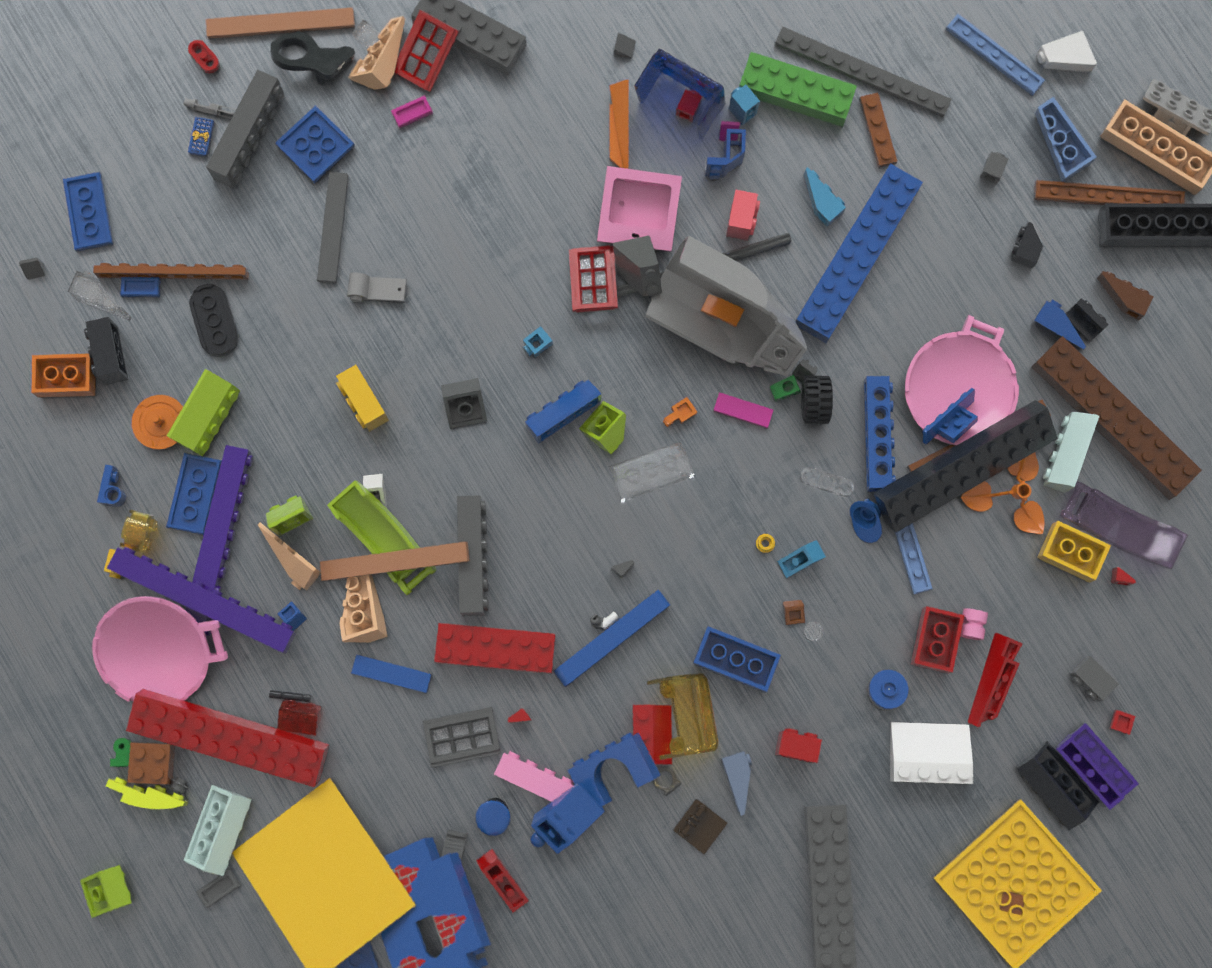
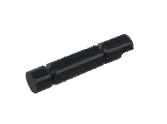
(289, 696)

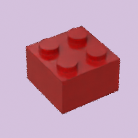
(798, 746)

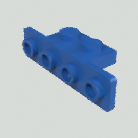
(953, 421)

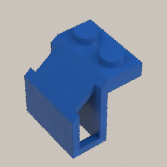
(719, 167)

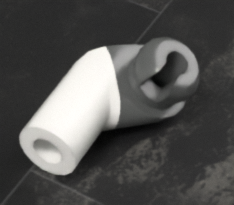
(602, 622)

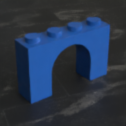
(630, 752)

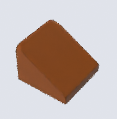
(794, 612)
(1016, 899)

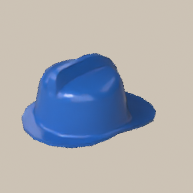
(866, 520)

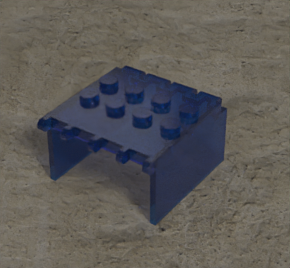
(689, 77)

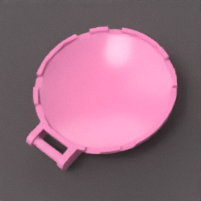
(953, 366)
(154, 648)

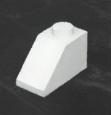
(376, 486)

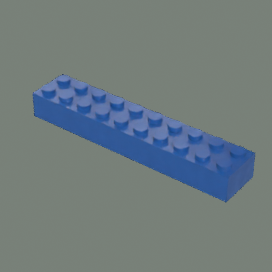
(858, 253)

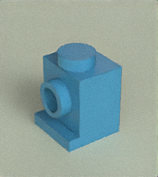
(540, 336)

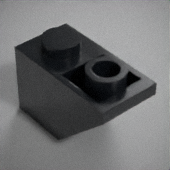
(1028, 247)

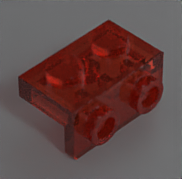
(298, 717)

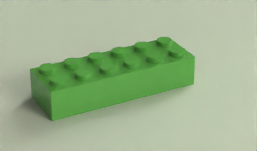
(798, 89)

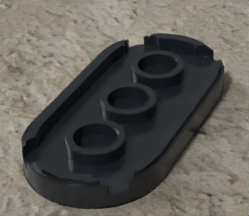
(213, 320)

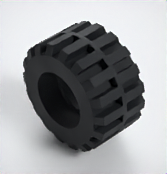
(817, 399)

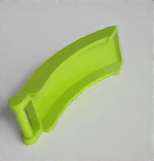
(376, 529)

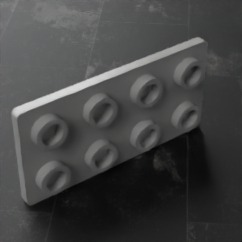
(1178, 110)

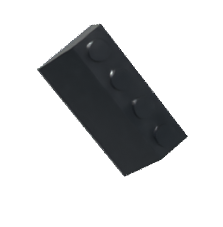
(1058, 786)

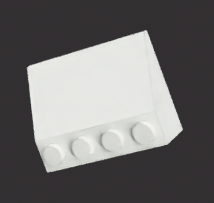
(930, 753)

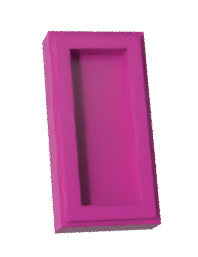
(411, 111)

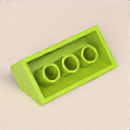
(203, 413)

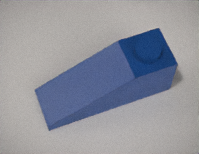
(1057, 321)

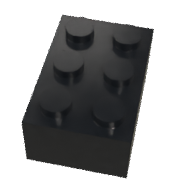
(106, 350)

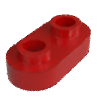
(204, 57)

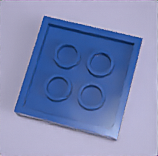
(314, 144)

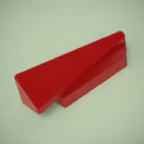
(995, 679)

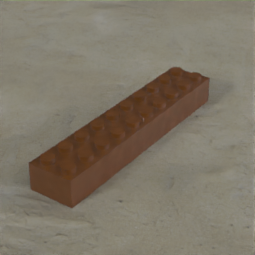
(1118, 419)

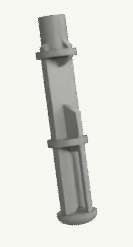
(212, 108)

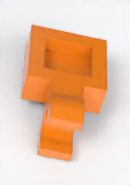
(681, 411)

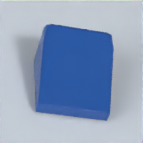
(292, 615)

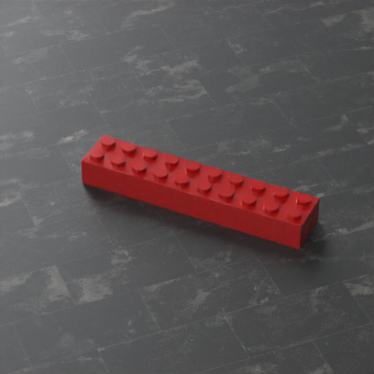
(227, 737)

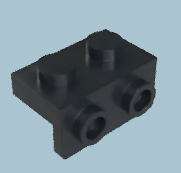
(1086, 320)

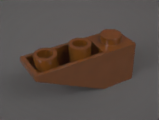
(1127, 297)

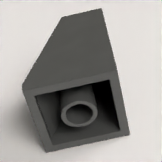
(638, 265)

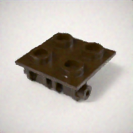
(700, 826)

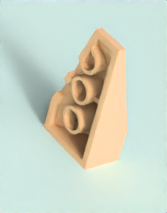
(381, 60)
(294, 564)
(362, 612)

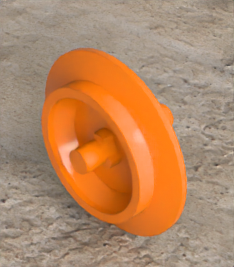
(154, 420)

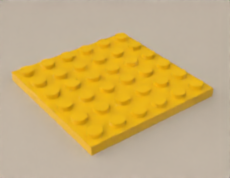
(1023, 859)

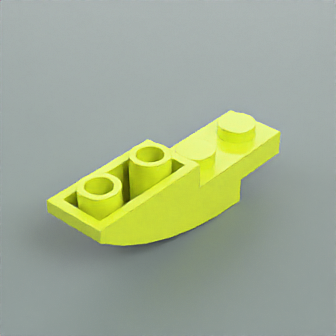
(153, 798)

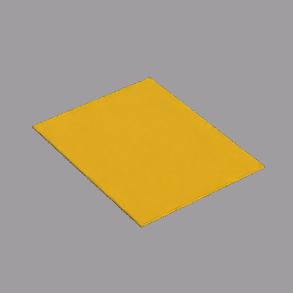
(323, 878)

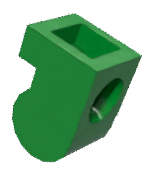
(785, 388)
(122, 750)

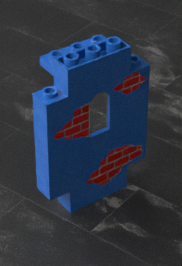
(439, 890)

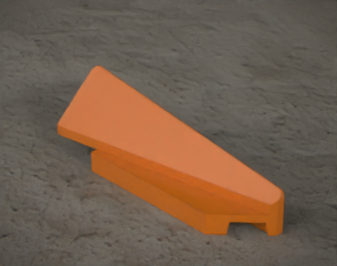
(619, 124)

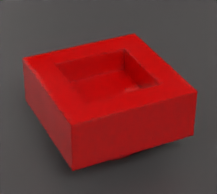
(1122, 722)

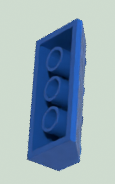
(563, 411)

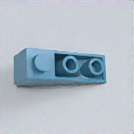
(824, 202)

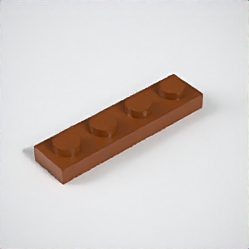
(878, 130)

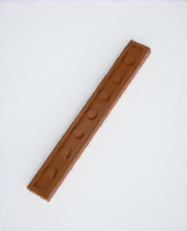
(1102, 194)

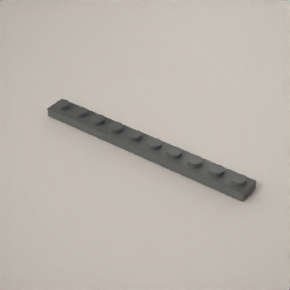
(863, 71)

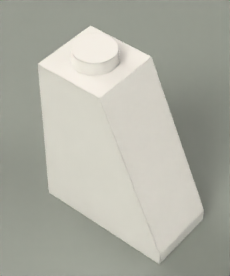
(1067, 53)

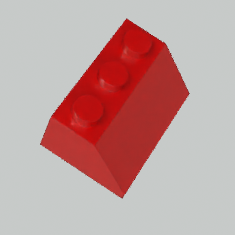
(655, 729)

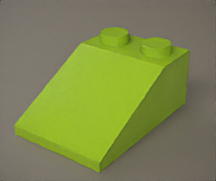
(288, 516)

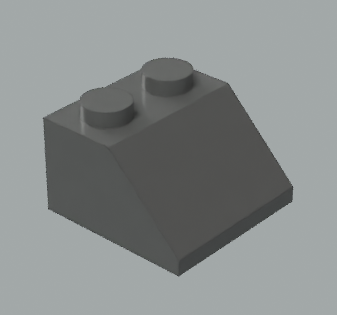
(464, 403)

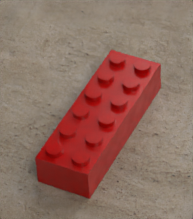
(495, 648)

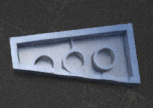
(1063, 140)

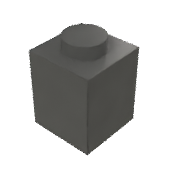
(994, 167)

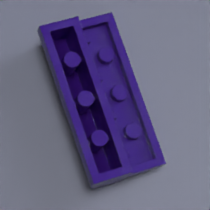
(1097, 765)

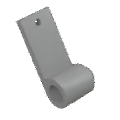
(371, 288)

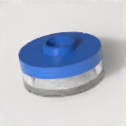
(887, 690)

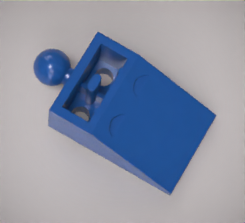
(565, 818)

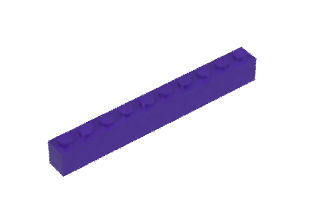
(221, 521)
(201, 600)

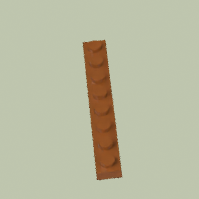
(179, 271)

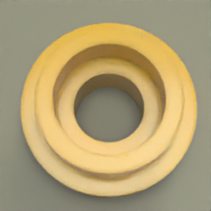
(767, 537)

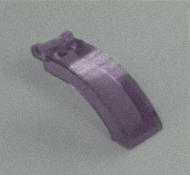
(1124, 527)

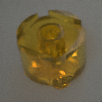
(138, 530)

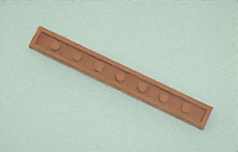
(280, 23)
(394, 561)

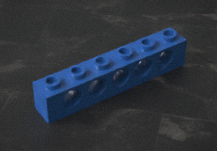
(882, 386)

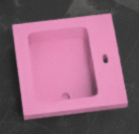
(639, 205)

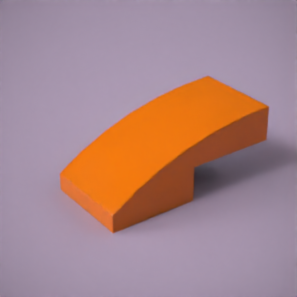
(722, 310)

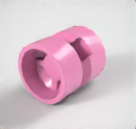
(973, 624)

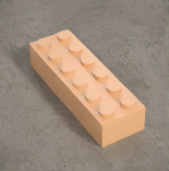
(1159, 147)

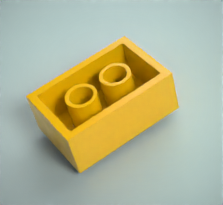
(361, 398)
(1074, 551)

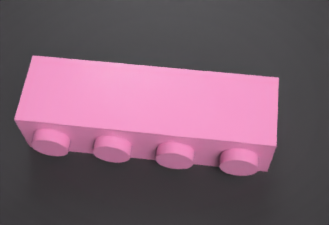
(531, 778)

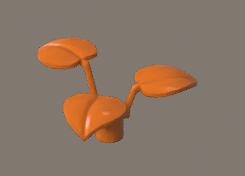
(1028, 517)

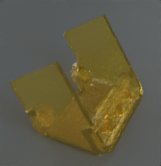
(692, 714)

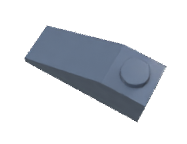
(738, 775)

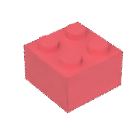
(741, 219)

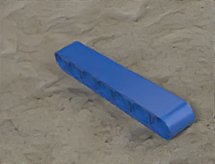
(611, 638)

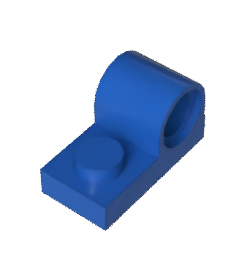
(107, 488)

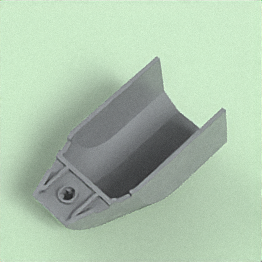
(765, 331)

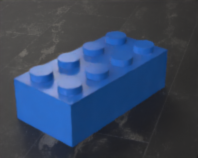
(736, 659)

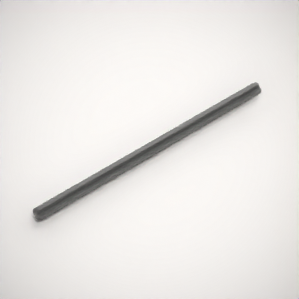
(735, 254)

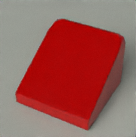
(1121, 577)
(519, 716)

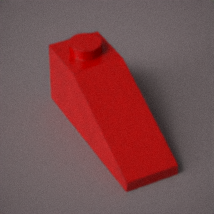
(502, 880)

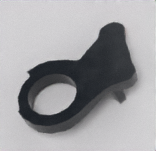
(323, 61)

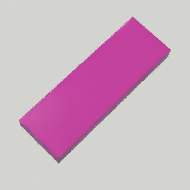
(743, 410)

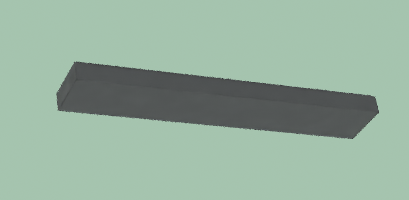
(332, 227)

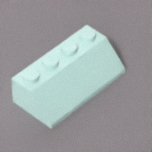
(1070, 451)
(217, 830)

